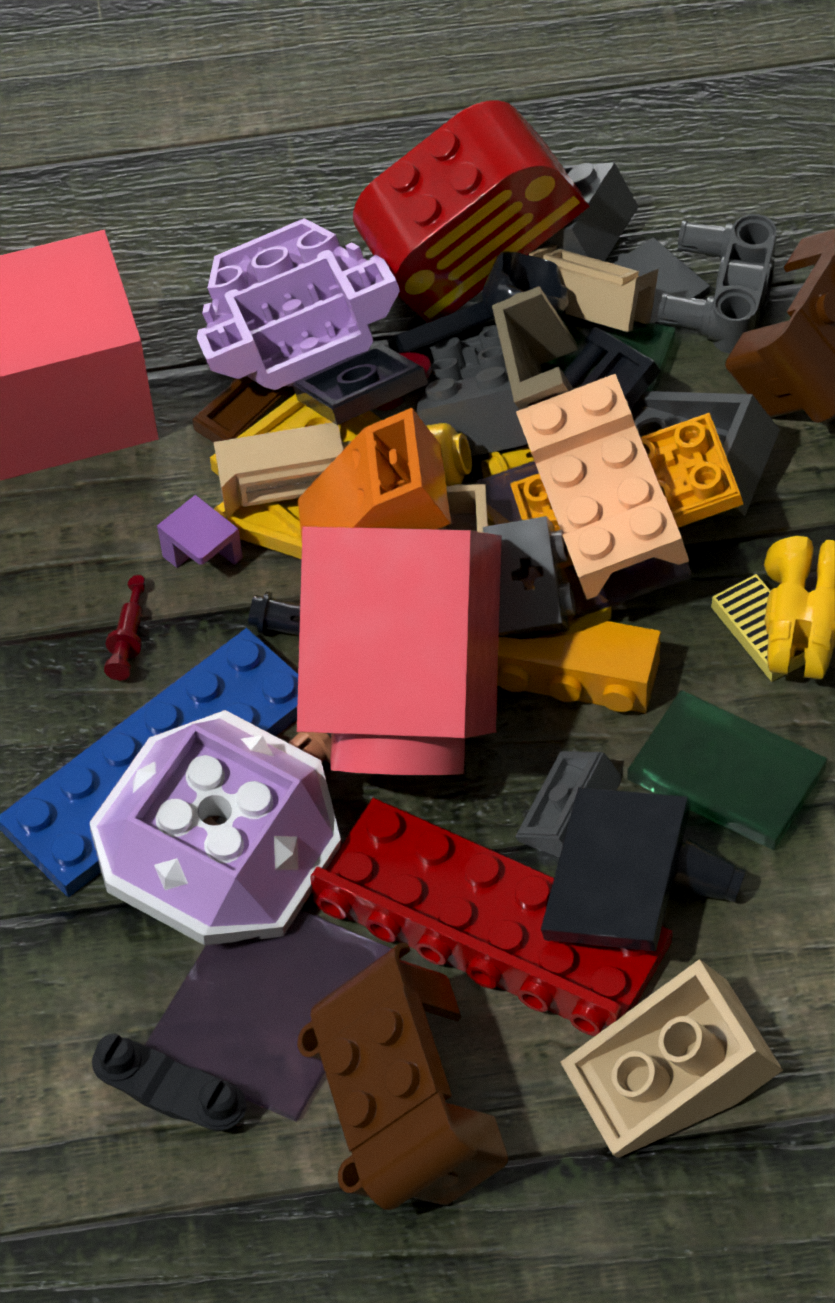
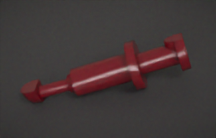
(124, 641)

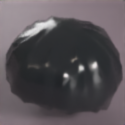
(519, 273)

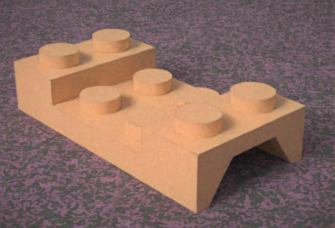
(600, 482)

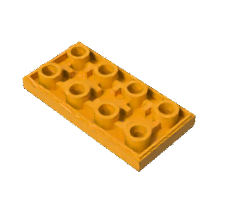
(687, 467)

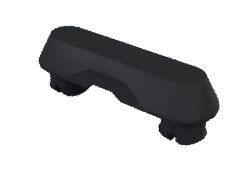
(168, 1085)

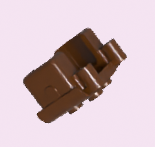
(793, 361)
(395, 1087)

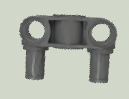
(742, 279)

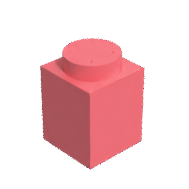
(68, 358)
(398, 645)

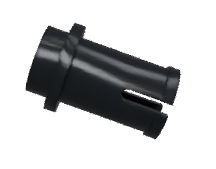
(274, 614)

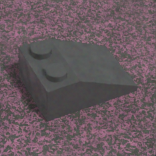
(740, 422)

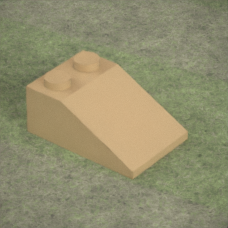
(671, 1061)

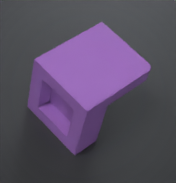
(198, 534)

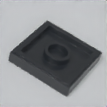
(359, 384)

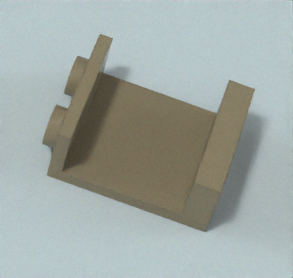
(529, 337)

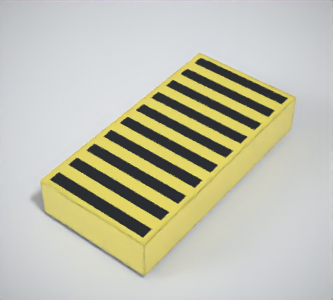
(743, 612)

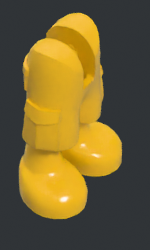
(794, 615)

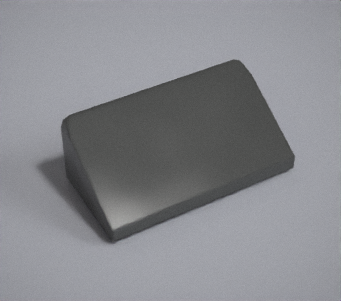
(551, 810)

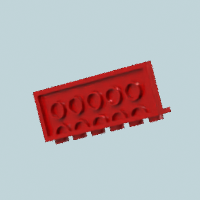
(476, 915)

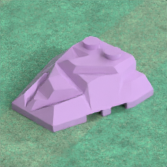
(292, 305)

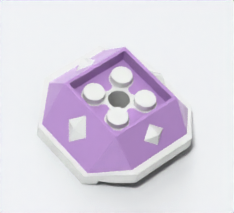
(225, 877)

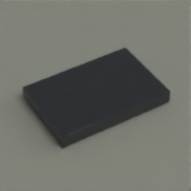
(616, 869)

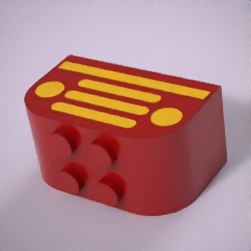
(460, 201)

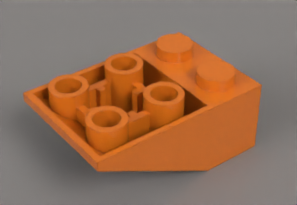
(382, 480)

